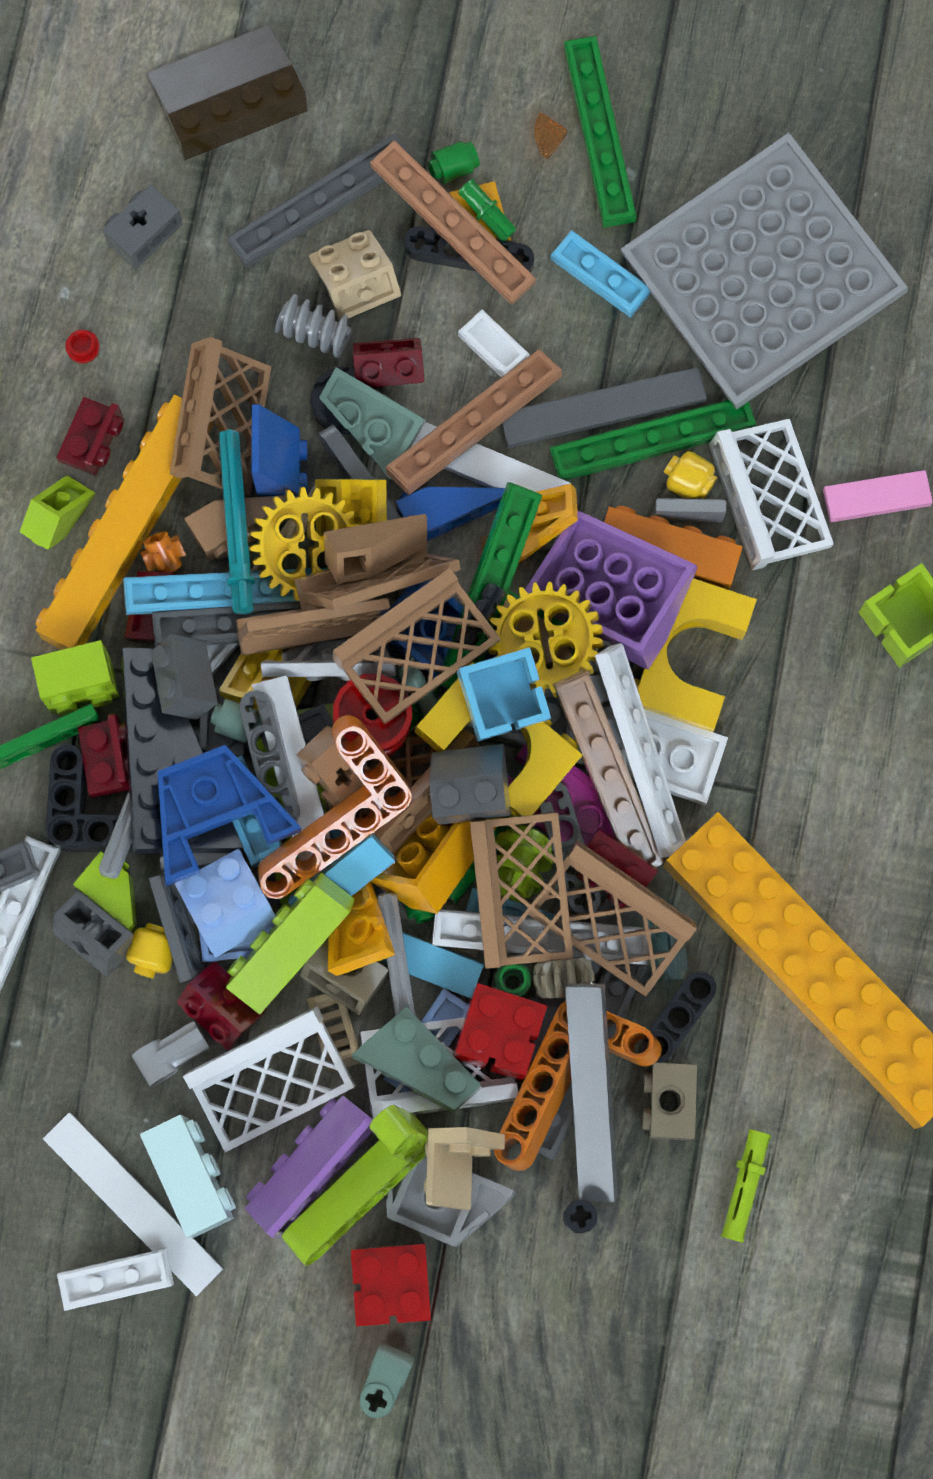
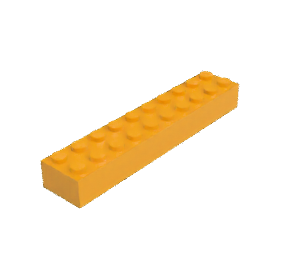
(810, 965)

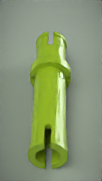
(746, 1185)

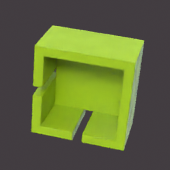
(904, 617)
(75, 678)

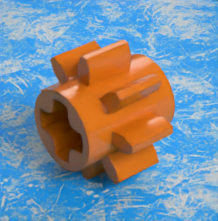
(163, 552)

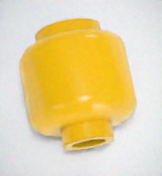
(690, 476)
(150, 951)

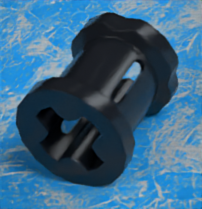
(589, 1224)

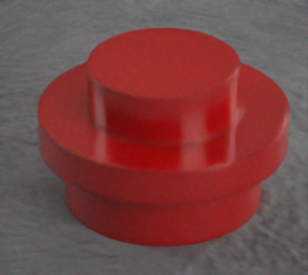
(82, 346)

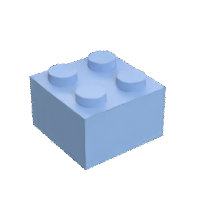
(226, 903)

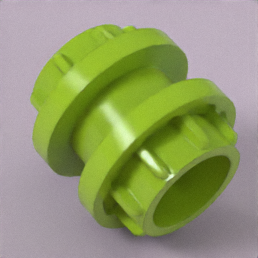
(525, 853)

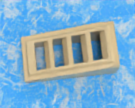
(351, 1041)

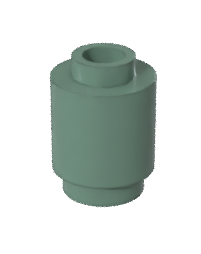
(230, 722)

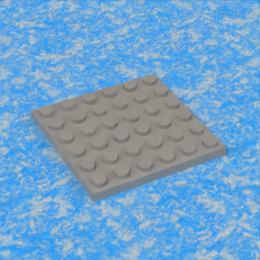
(763, 270)

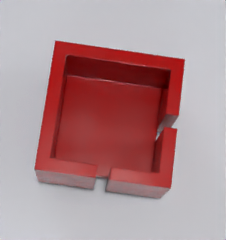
(499, 1029)
(391, 1284)

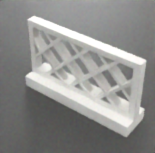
(742, 493)
(255, 1050)
(491, 1091)

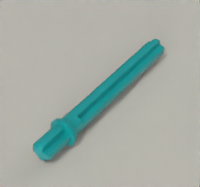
(236, 524)

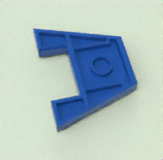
(209, 794)

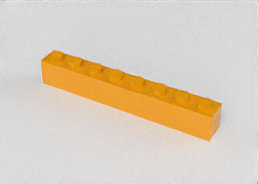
(115, 538)

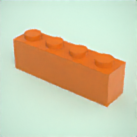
(714, 557)

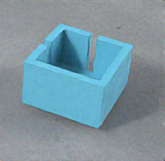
(500, 694)

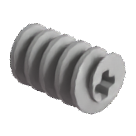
(314, 326)

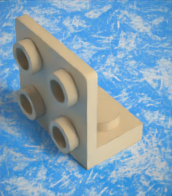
(356, 274)
(450, 1163)

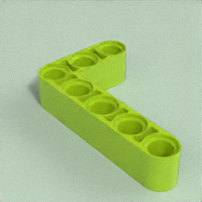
(360, 1187)

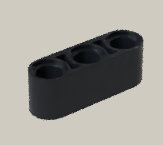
(689, 1005)

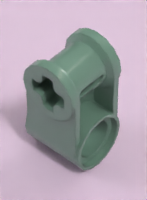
(386, 1373)

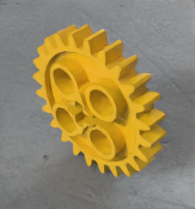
(274, 547)
(576, 633)

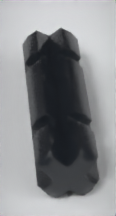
(491, 596)

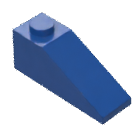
(449, 506)

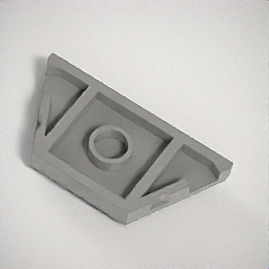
(316, 663)
(452, 1226)

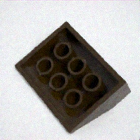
(228, 91)

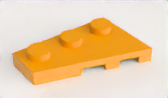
(360, 936)

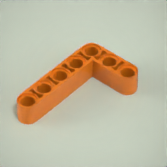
(341, 816)
(548, 1102)

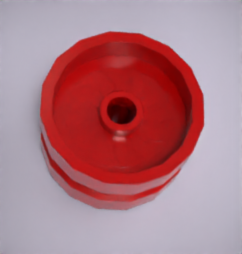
(351, 702)

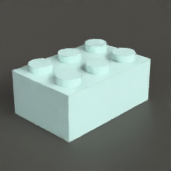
(188, 1175)

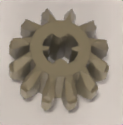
(553, 976)

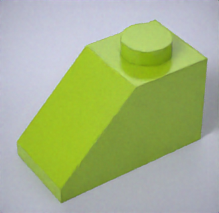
(55, 512)
(110, 894)

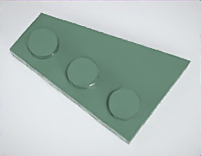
(371, 417)
(419, 1060)

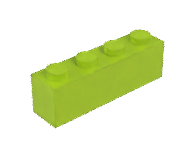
(290, 942)

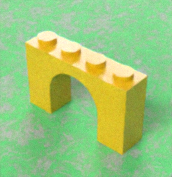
(661, 689)
(547, 752)

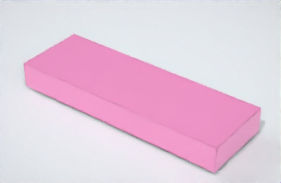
(877, 496)

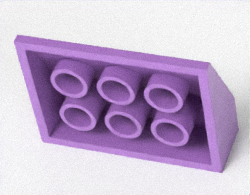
(625, 580)
(309, 1167)

